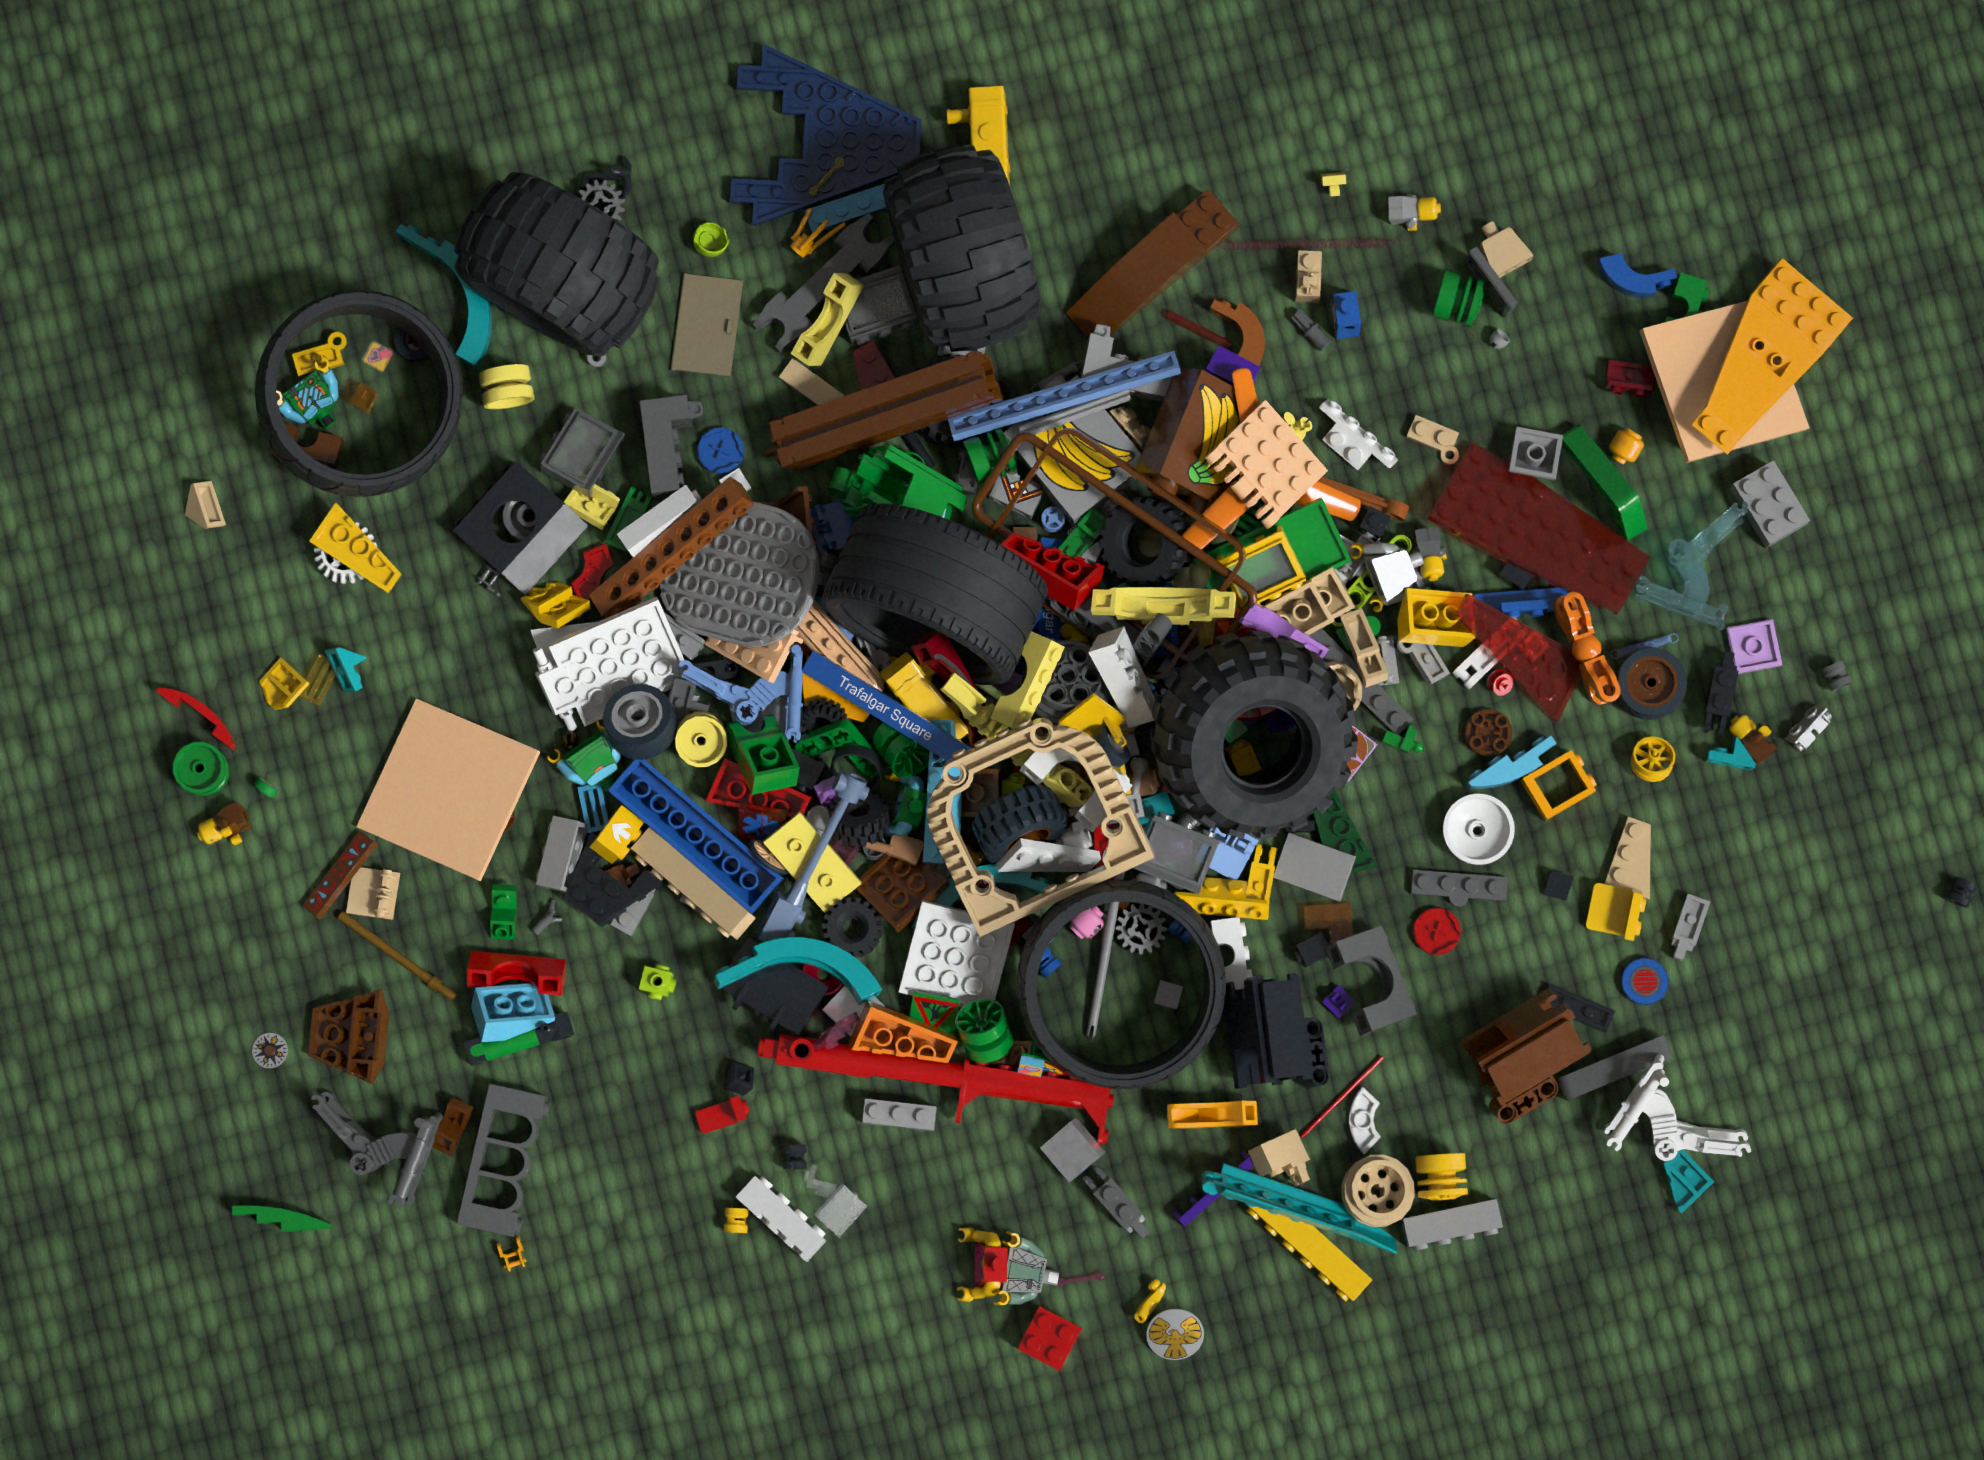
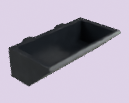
(777, 992)

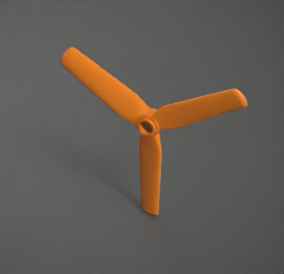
(1230, 507)

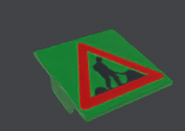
(935, 1010)

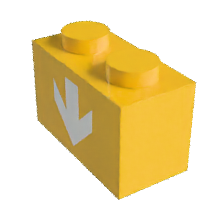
(617, 834)

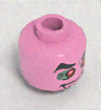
(1087, 923)

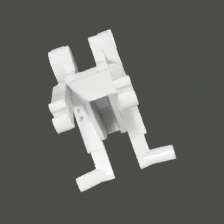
(1665, 1127)

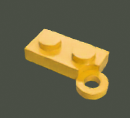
(305, 359)

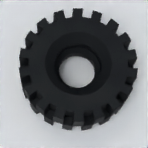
(868, 827)
(858, 910)

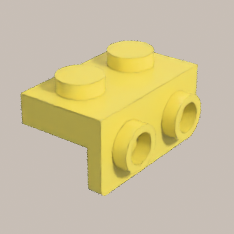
(596, 509)

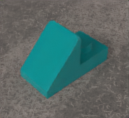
(342, 664)
(1738, 758)

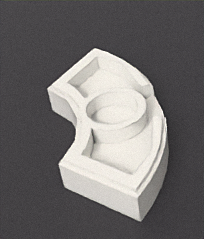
(1361, 1120)

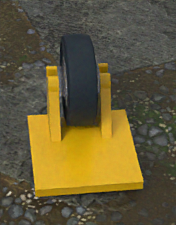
(1102, 724)

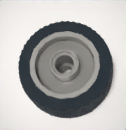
(640, 721)

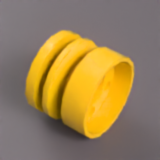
(1441, 1176)

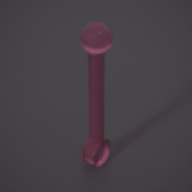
(1099, 1276)

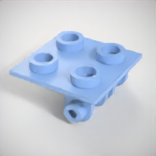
(1231, 853)

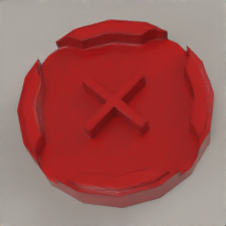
(1436, 931)

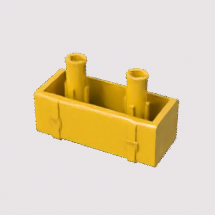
(987, 122)
(916, 691)

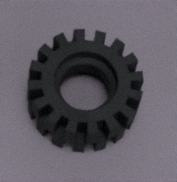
(821, 709)

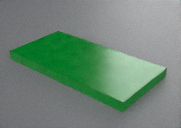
(1309, 534)

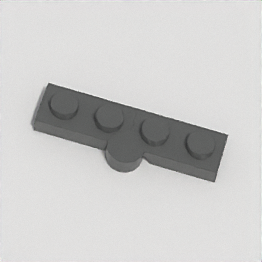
(1459, 886)

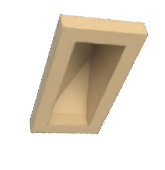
(204, 506)

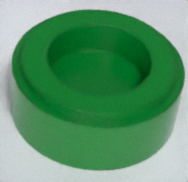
(265, 787)

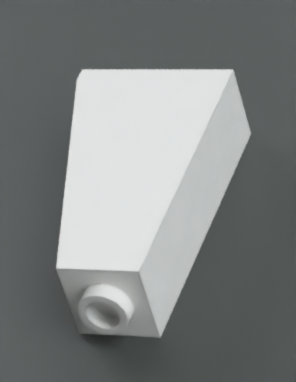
(658, 519)

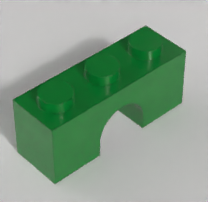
(1689, 292)

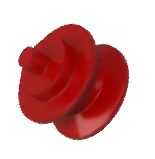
(1500, 682)

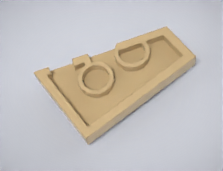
(1632, 858)

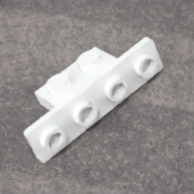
(1352, 441)

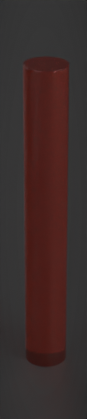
(1199, 330)

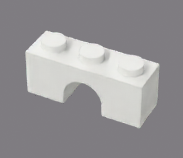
(1230, 934)

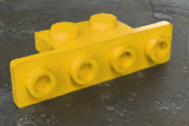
(1226, 898)

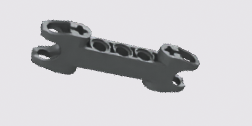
(794, 311)

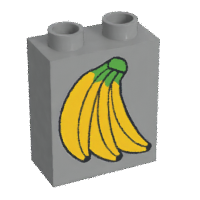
(1061, 485)

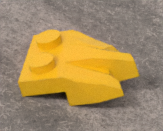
(555, 604)

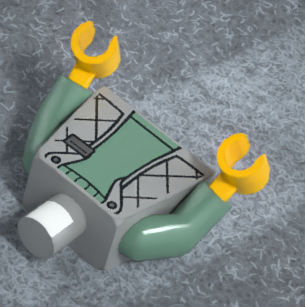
(1024, 1272)

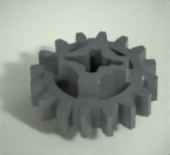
(597, 193)

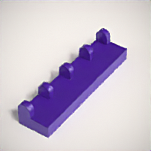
(1208, 1199)

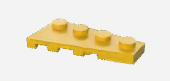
(351, 547)

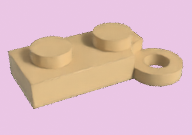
(1435, 437)

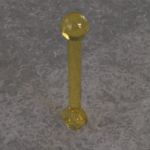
(839, 162)

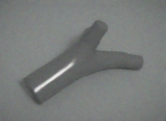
(547, 919)

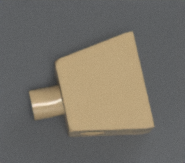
(1504, 249)

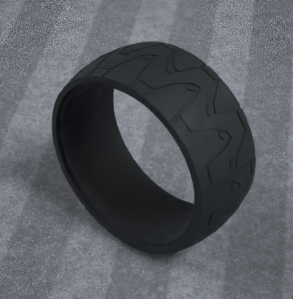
(416, 325)
(1168, 1062)

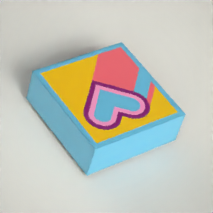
(1031, 1066)

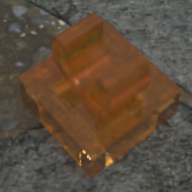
(363, 397)

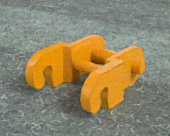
(521, 1261)

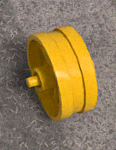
(1652, 759)

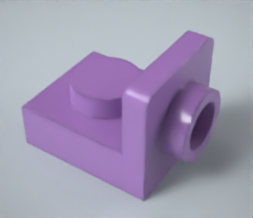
(825, 792)

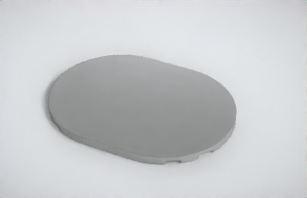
(748, 581)

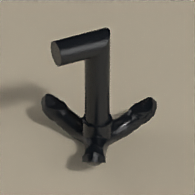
(614, 174)

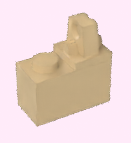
(1308, 276)
(1282, 1155)

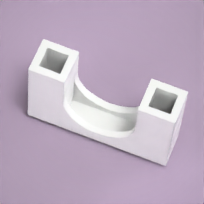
(1040, 765)

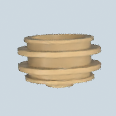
(1395, 1173)

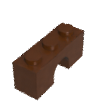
(325, 450)

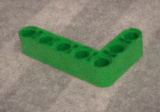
(1607, 480)

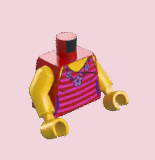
(989, 1264)

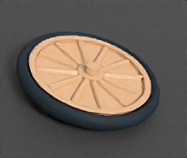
(766, 857)

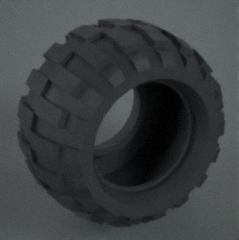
(962, 248)
(556, 263)
(1213, 693)

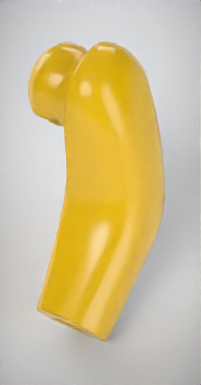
(1151, 1301)

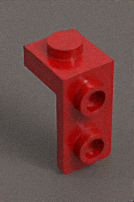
(722, 1115)

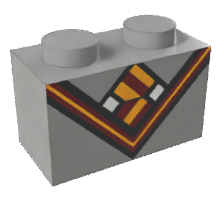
(1005, 489)

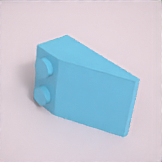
(509, 1011)

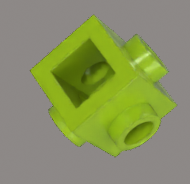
(649, 978)

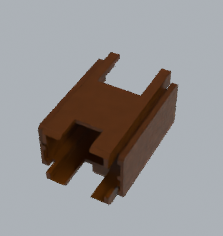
(1523, 1053)

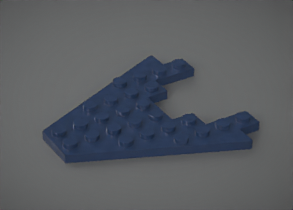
(838, 123)

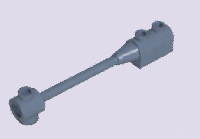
(788, 907)

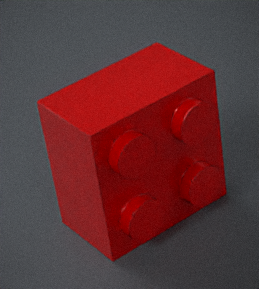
(1049, 1338)

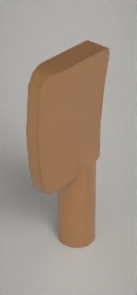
(900, 847)

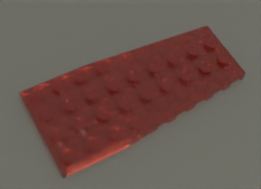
(1537, 530)

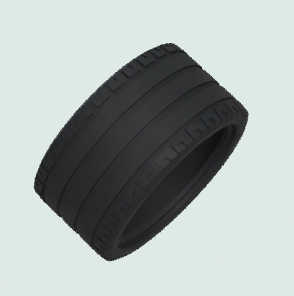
(926, 573)

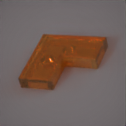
(1334, 917)

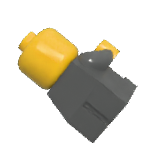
(1428, 545)

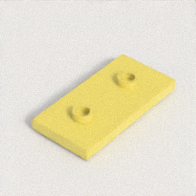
(793, 848)

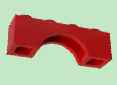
(543, 973)

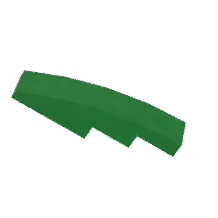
(289, 1220)

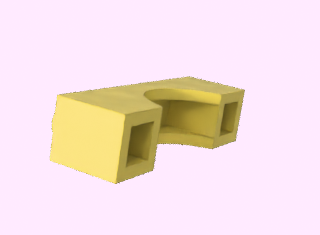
(818, 339)
(1041, 659)

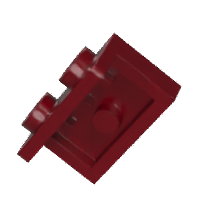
(1630, 378)

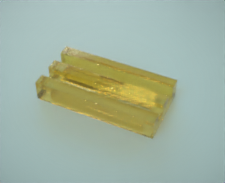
(310, 677)

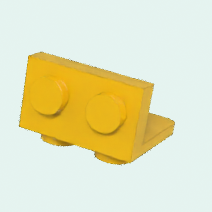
(1615, 910)

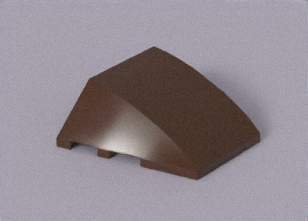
(351, 1035)

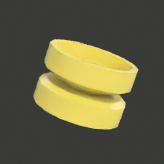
(506, 386)
(705, 725)

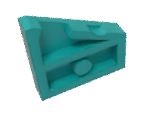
(1685, 1180)

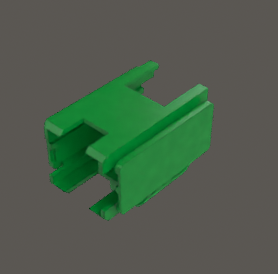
(895, 480)

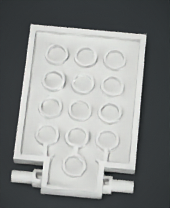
(606, 658)

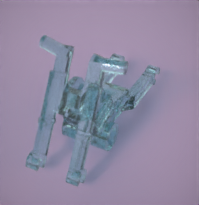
(1692, 573)

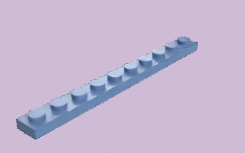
(1064, 395)

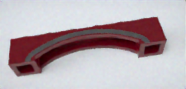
(939, 654)

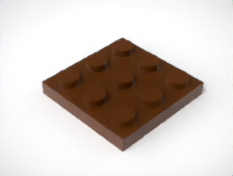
(899, 887)

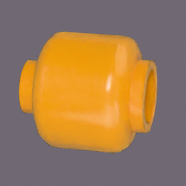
(1626, 446)

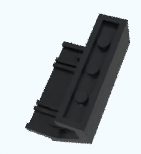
(530, 559)

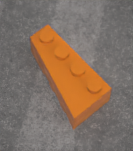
(897, 1034)

